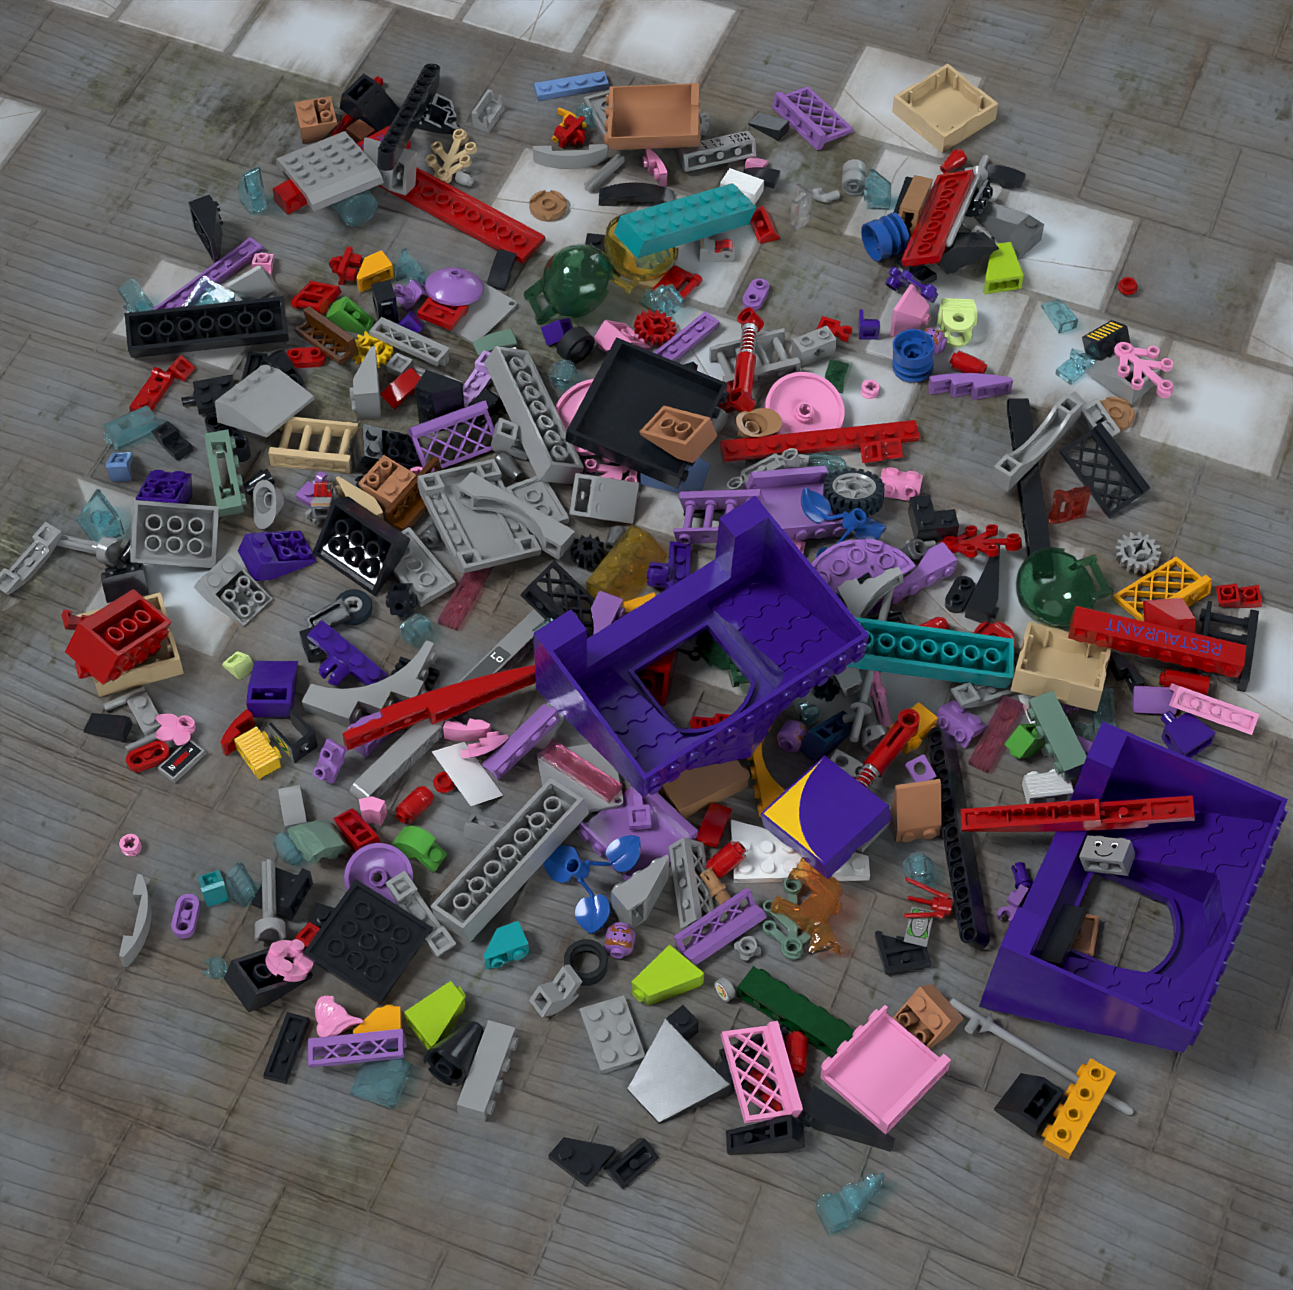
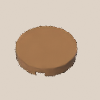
(547, 205)
(1119, 411)

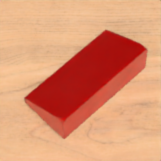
(764, 226)

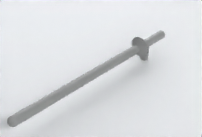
(980, 175)
(861, 707)
(989, 1025)

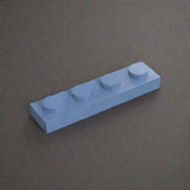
(571, 85)

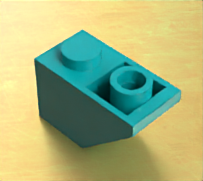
(506, 945)

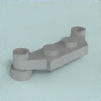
(788, 460)

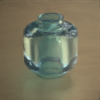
(563, 374)
(416, 629)
(918, 868)

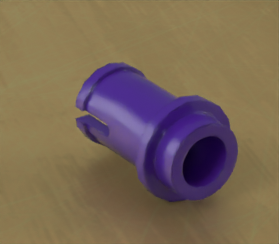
(1021, 875)

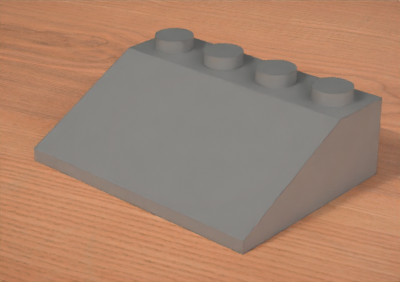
(262, 401)
(173, 534)

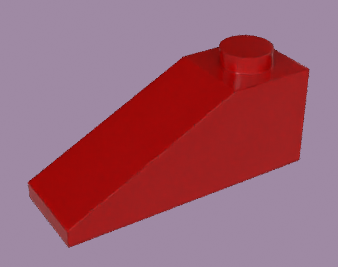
(355, 830)

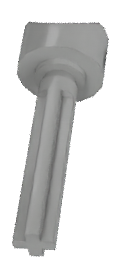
(106, 549)
(873, 732)
(270, 927)

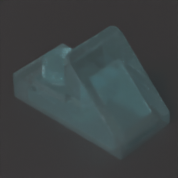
(408, 267)
(134, 296)
(1074, 366)

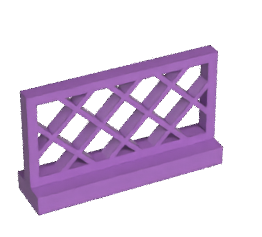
(804, 123)
(446, 421)

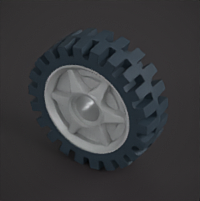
(854, 490)

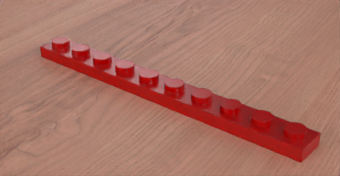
(816, 440)

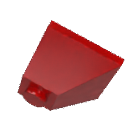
(1169, 613)

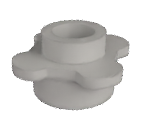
(750, 942)

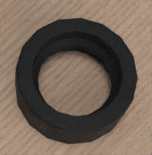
(575, 344)
(593, 947)

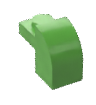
(420, 845)

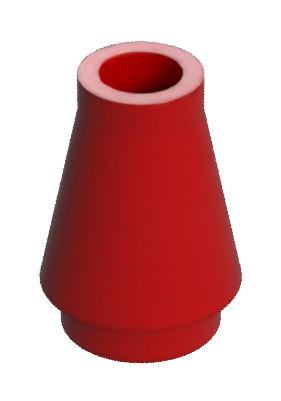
(954, 161)

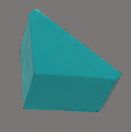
(213, 888)

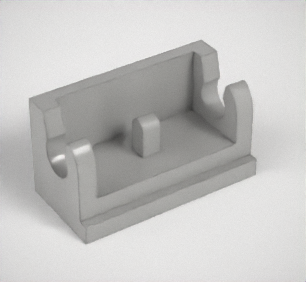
(487, 112)

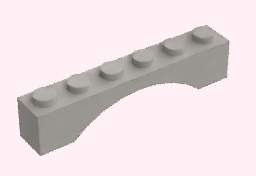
(1019, 462)
(482, 495)

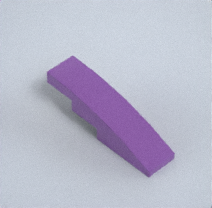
(975, 384)

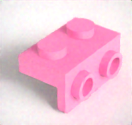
(901, 484)

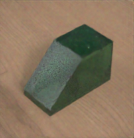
(838, 373)

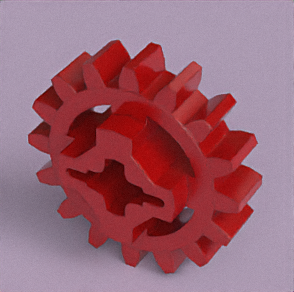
(654, 327)

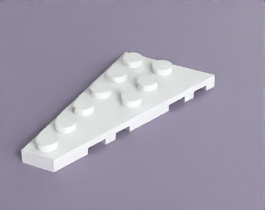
(773, 861)

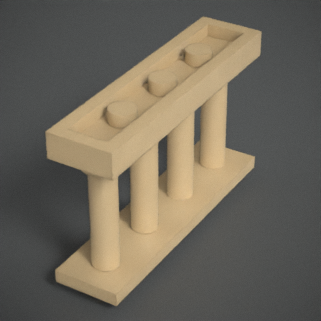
(314, 460)

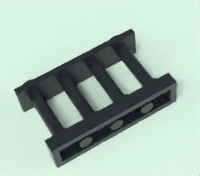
(1248, 624)

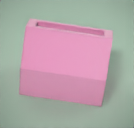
(373, 810)

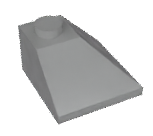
(254, 284)

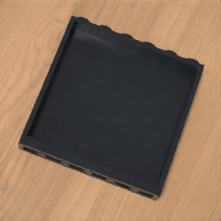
(627, 396)

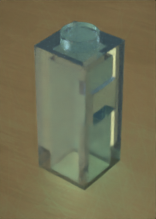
(130, 427)

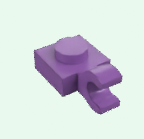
(306, 493)
(638, 814)
(1015, 900)

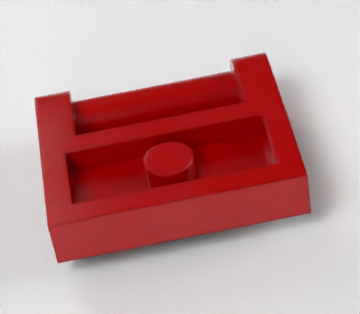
(678, 277)
(319, 292)
(441, 315)

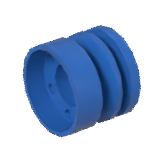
(885, 236)
(913, 355)

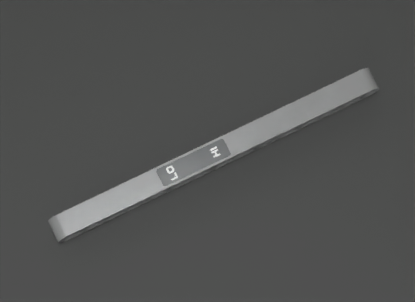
(424, 735)

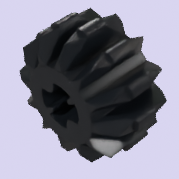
(587, 551)

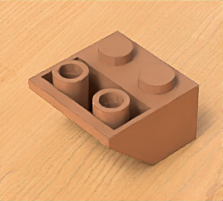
(315, 118)
(386, 481)
(928, 1016)

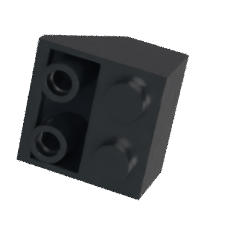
(120, 581)
(1029, 1102)

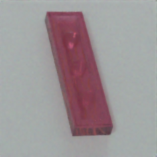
(463, 598)
(995, 734)
(580, 771)

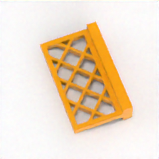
(1189, 592)

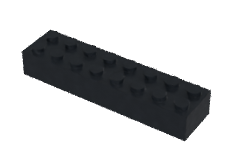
(206, 327)

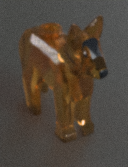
(816, 910)

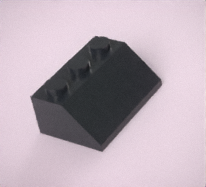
(438, 396)

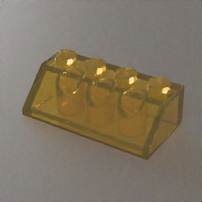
(626, 565)

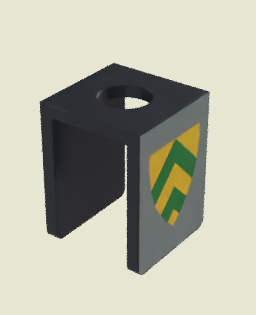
(292, 750)

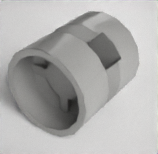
(853, 177)

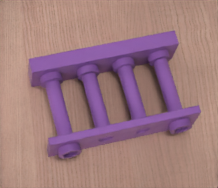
(709, 501)

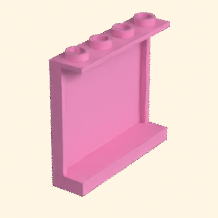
(883, 1070)

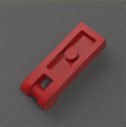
(153, 389)

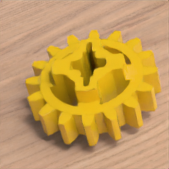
(364, 343)

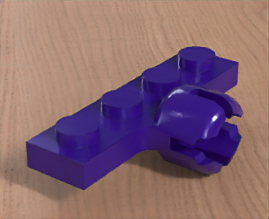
(678, 567)
(343, 658)

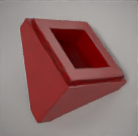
(181, 368)

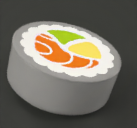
(724, 989)

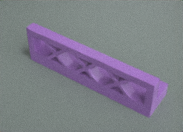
(521, 741)
(719, 932)
(356, 1044)

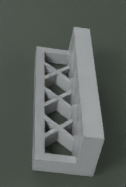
(410, 342)
(687, 881)

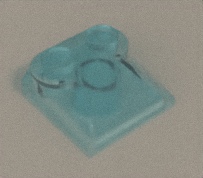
(208, 293)
(382, 1081)

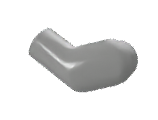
(463, 178)
(825, 197)

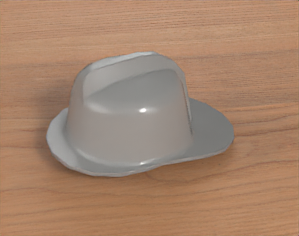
(267, 503)

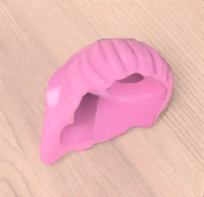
(332, 1018)

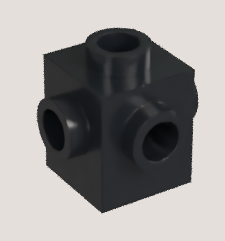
(401, 599)

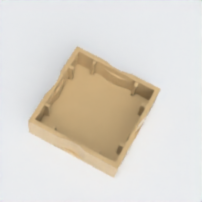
(945, 108)
(1060, 664)
(155, 668)

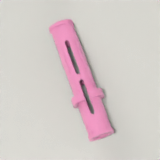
(878, 694)

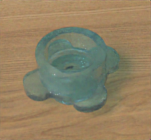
(585, 111)

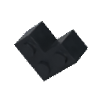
(931, 524)

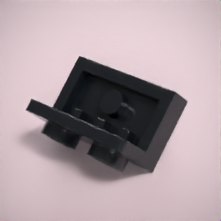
(980, 200)

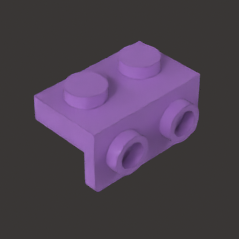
(959, 723)

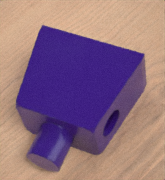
(1186, 734)

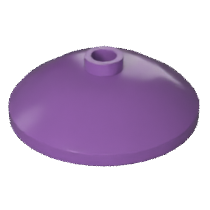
(454, 286)
(375, 859)

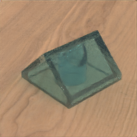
(100, 518)

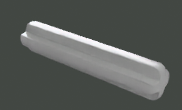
(604, 173)

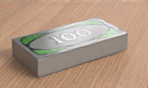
(918, 928)

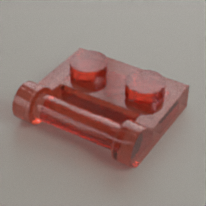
(1075, 506)

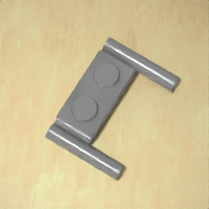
(143, 712)

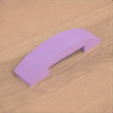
(477, 380)

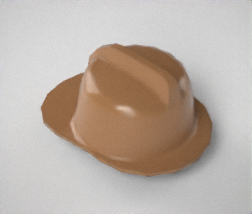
(758, 423)

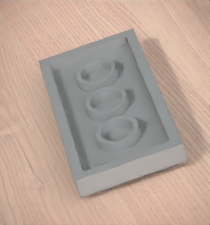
(422, 570)

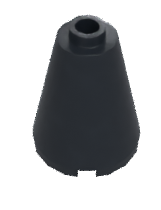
(454, 1054)

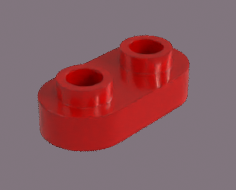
(306, 357)
(147, 756)

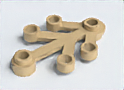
(445, 173)

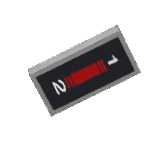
(181, 761)

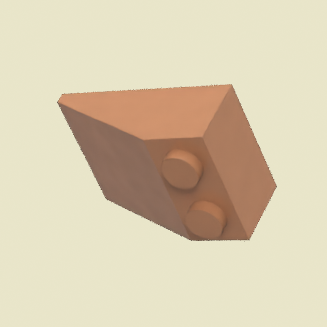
(680, 433)
(916, 811)

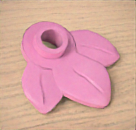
(175, 728)

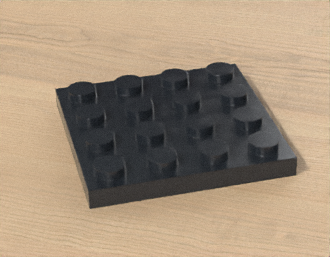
(367, 941)

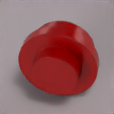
(1127, 286)
(443, 783)

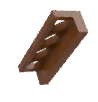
(332, 335)
(414, 508)

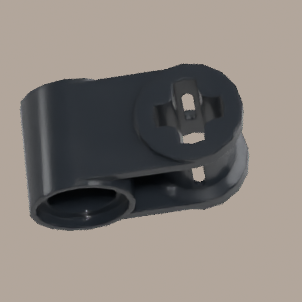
(493, 402)

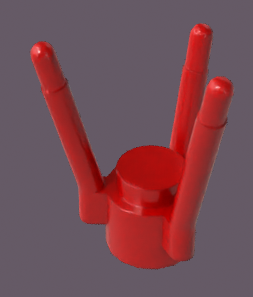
(940, 905)

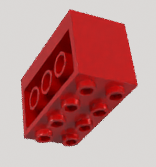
(118, 637)

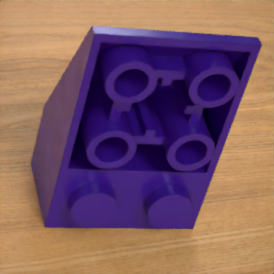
(167, 487)
(274, 554)
(272, 688)

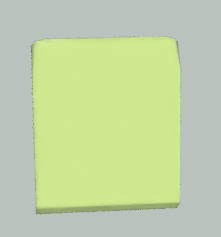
(239, 665)

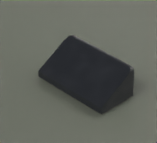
(631, 1162)

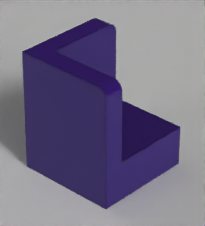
(412, 322)
(868, 328)
(554, 331)

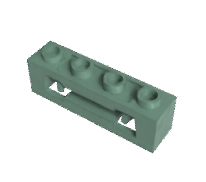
(219, 441)

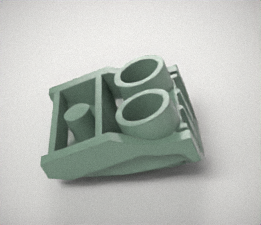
(318, 840)

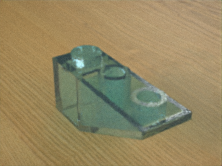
(252, 191)
(843, 1207)

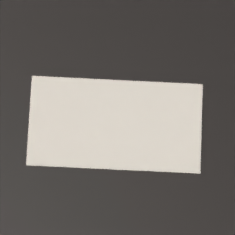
(467, 774)

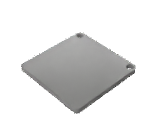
(484, 315)
(592, 756)

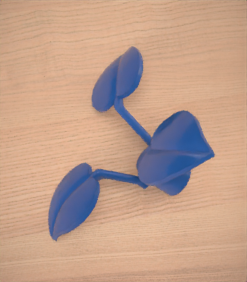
(818, 508)
(565, 862)

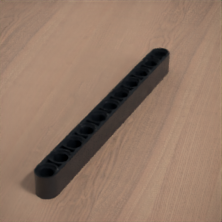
(408, 117)
(1030, 485)
(958, 844)

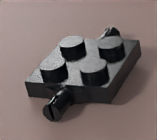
(207, 392)

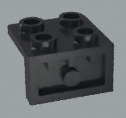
(290, 892)

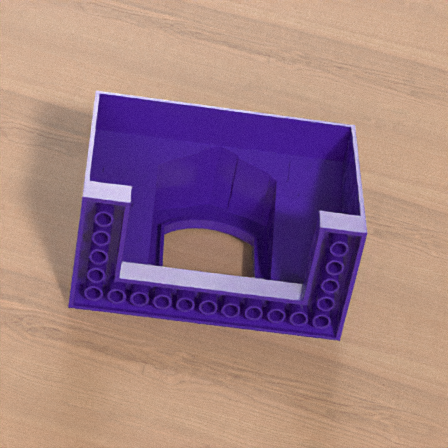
(759, 606)
(1196, 867)

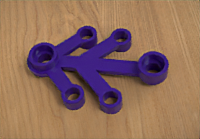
(904, 279)

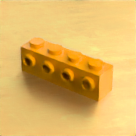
(1078, 1109)

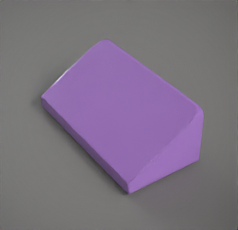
(1152, 700)

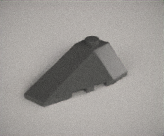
(1011, 226)

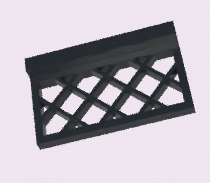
(1116, 458)
(543, 601)

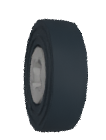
(363, 603)

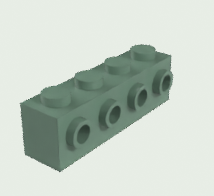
(1057, 734)

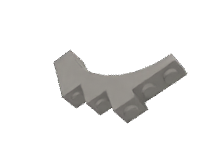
(859, 601)
(346, 705)

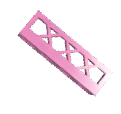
(1213, 709)

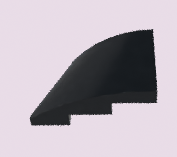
(439, 116)

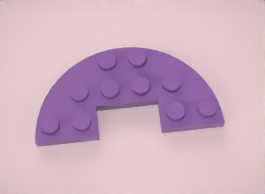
(858, 558)

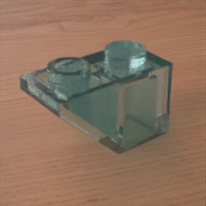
(878, 193)
(663, 299)

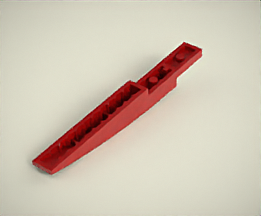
(440, 704)
(1077, 815)

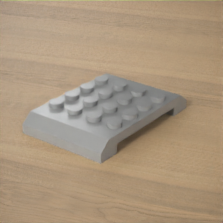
(330, 170)
(474, 536)

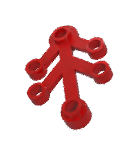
(981, 542)

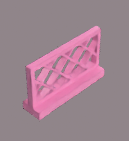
(780, 1067)

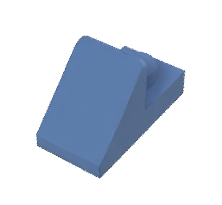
(119, 466)

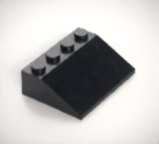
(360, 544)

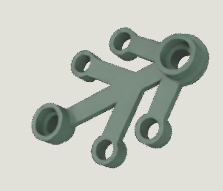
(791, 940)

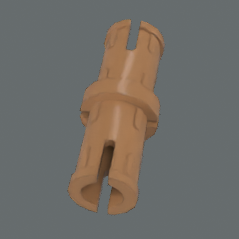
(717, 889)

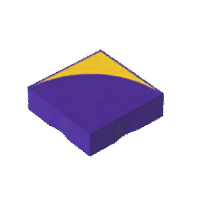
(826, 816)

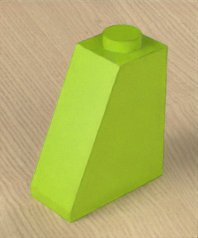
(1003, 270)
(666, 977)
(436, 1014)

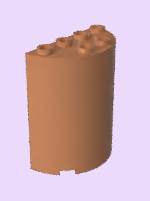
(653, 117)

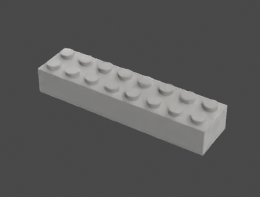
(535, 413)
(509, 860)

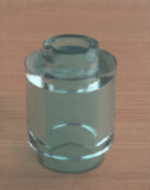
(287, 849)

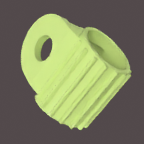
(957, 316)

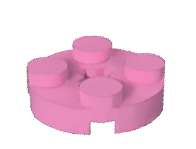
(290, 950)

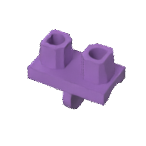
(330, 761)

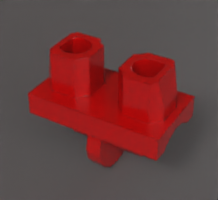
(573, 133)
(344, 265)

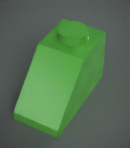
(349, 316)
(1024, 741)

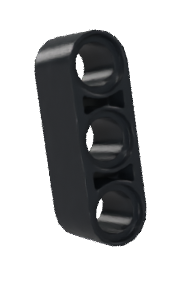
(242, 445)

